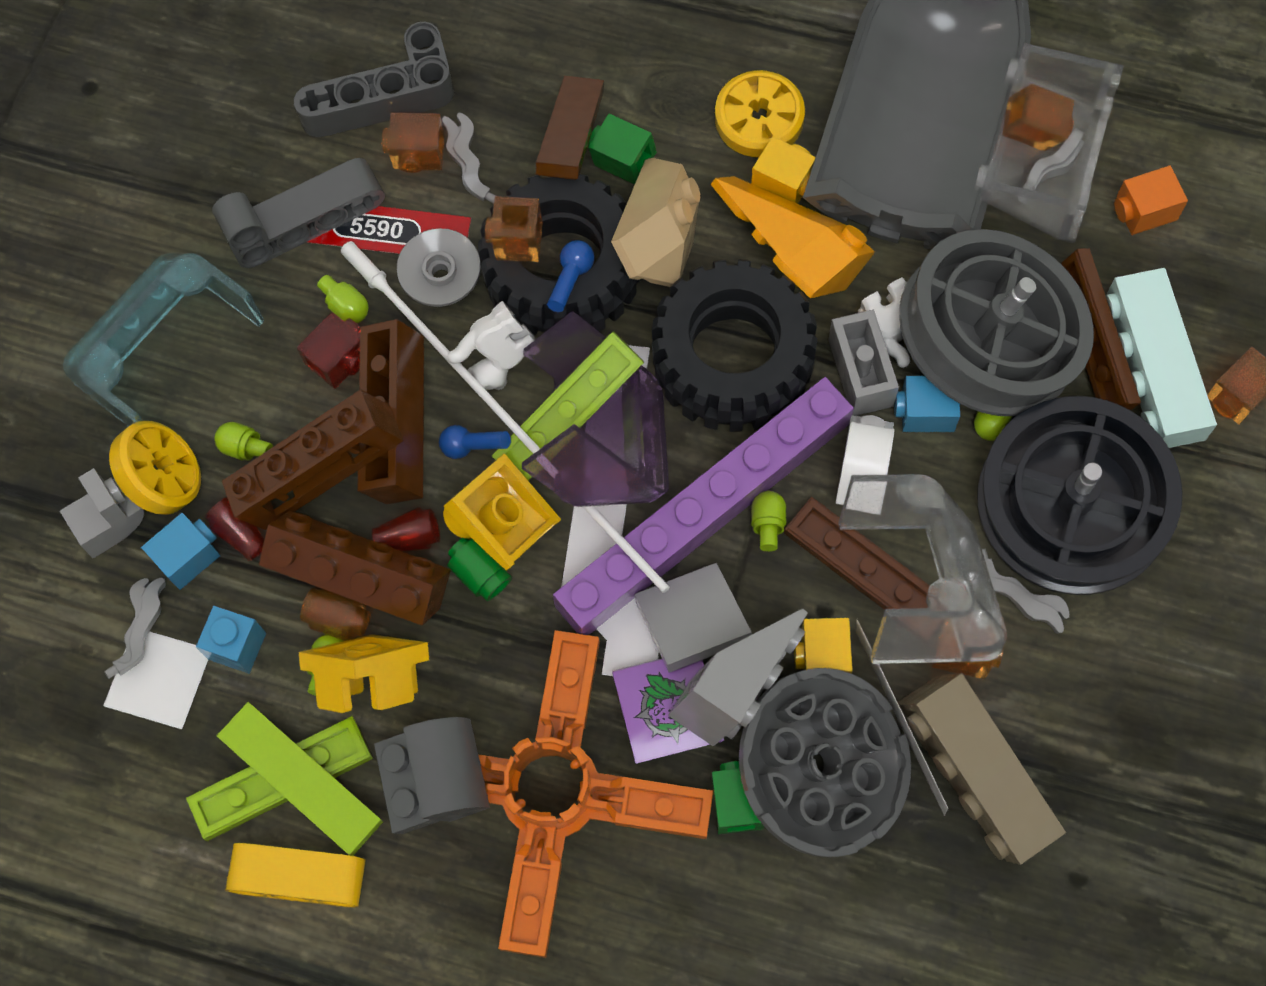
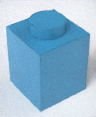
(925, 407)
(182, 549)
(231, 639)

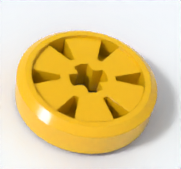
(756, 91)
(133, 462)

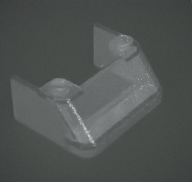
(962, 608)

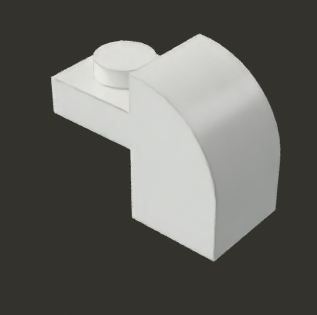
(866, 450)

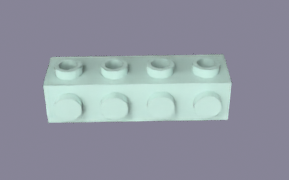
(1160, 357)

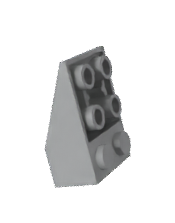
(728, 685)

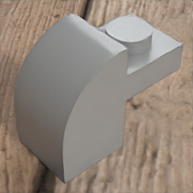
(102, 515)

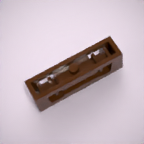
(312, 459)

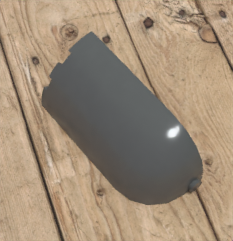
(918, 116)

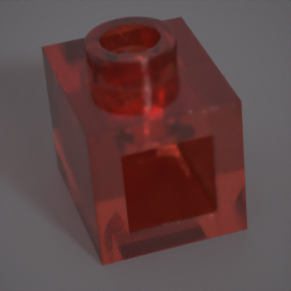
(332, 349)

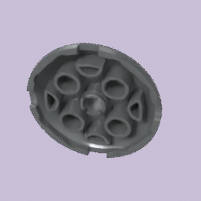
(862, 755)

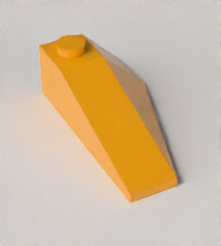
(810, 247)

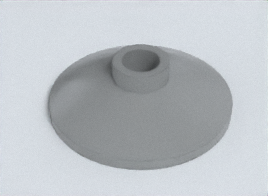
(433, 252)

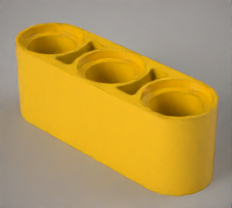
(295, 875)

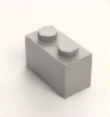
(863, 362)

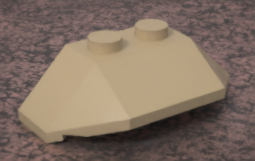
(658, 223)

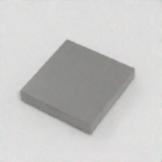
(692, 617)

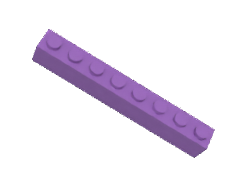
(704, 506)

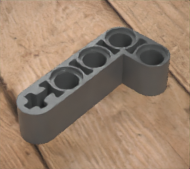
(317, 101)
(298, 213)

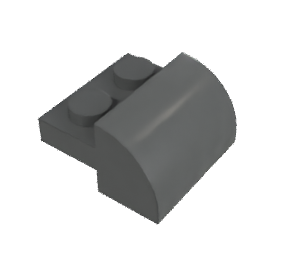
(431, 774)

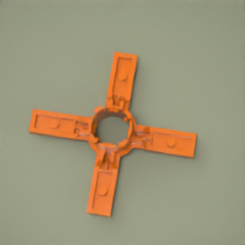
(601, 797)

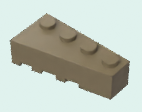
(981, 767)

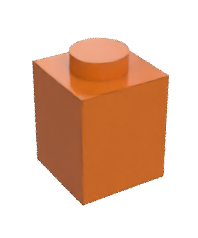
(1150, 200)

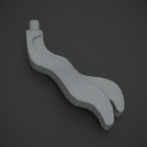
(458, 149)
(1056, 164)
(1043, 608)
(147, 610)

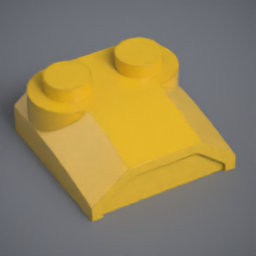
(500, 512)

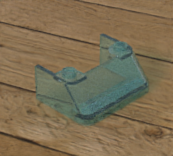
(98, 357)

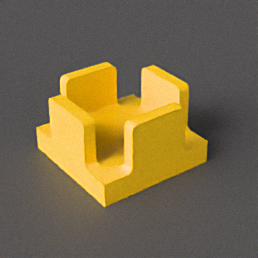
(386, 661)

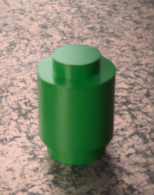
(477, 569)

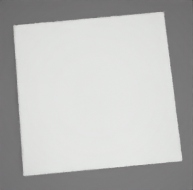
(162, 683)

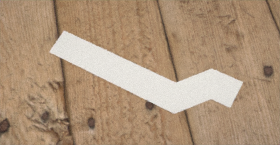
(626, 631)

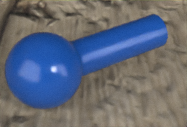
(575, 259)
(457, 441)

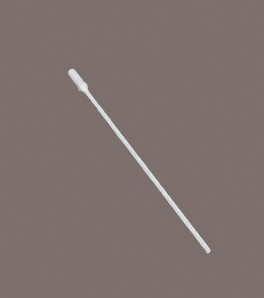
(377, 280)

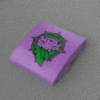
(646, 699)

